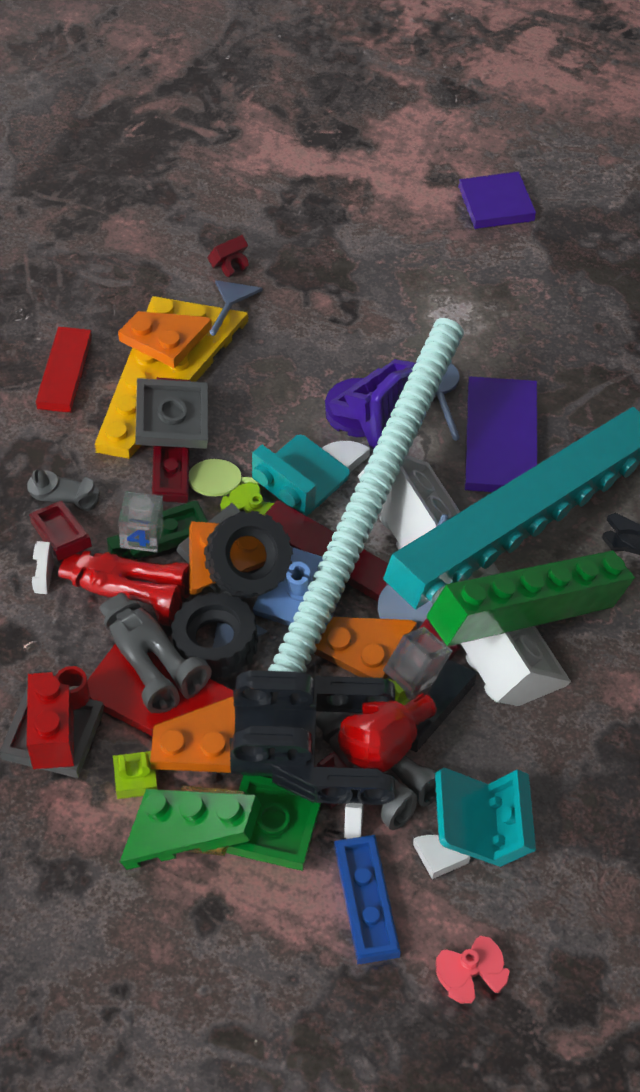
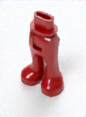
(111, 575)

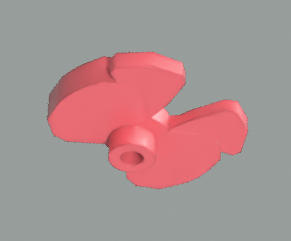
(457, 969)

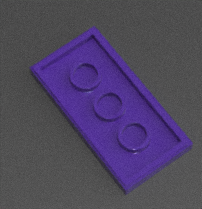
(499, 431)

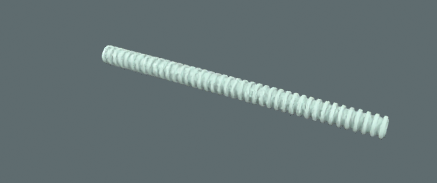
(368, 498)

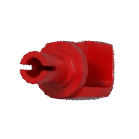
(383, 731)

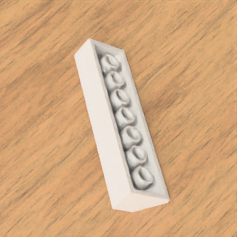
(512, 664)

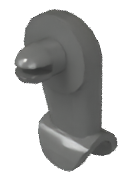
(53, 488)

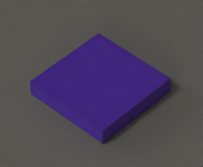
(497, 200)

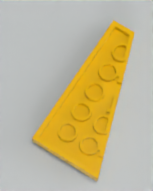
(119, 424)

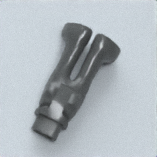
(137, 635)
(418, 778)

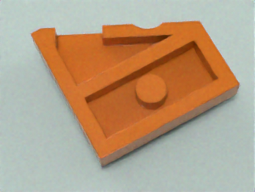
(164, 335)
(246, 555)
(362, 643)
(195, 740)

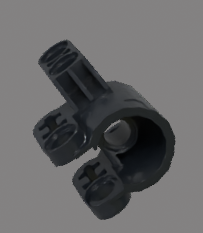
(279, 729)

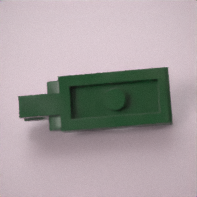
(174, 530)

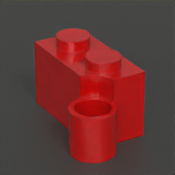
(52, 715)

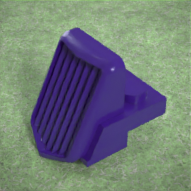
(374, 398)

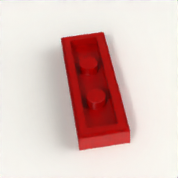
(64, 369)

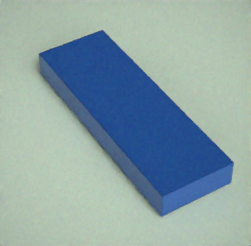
(367, 899)

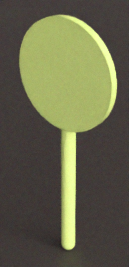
(216, 477)

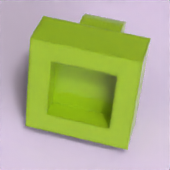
(133, 774)

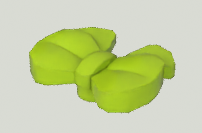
(246, 498)

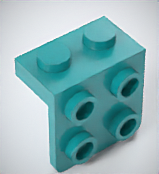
(299, 473)
(485, 819)

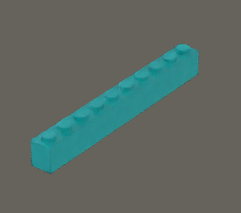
(515, 511)

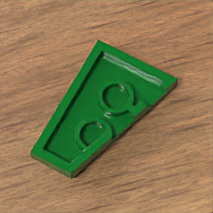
(186, 821)

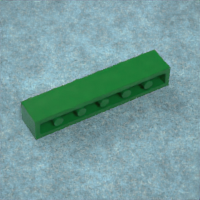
(528, 597)

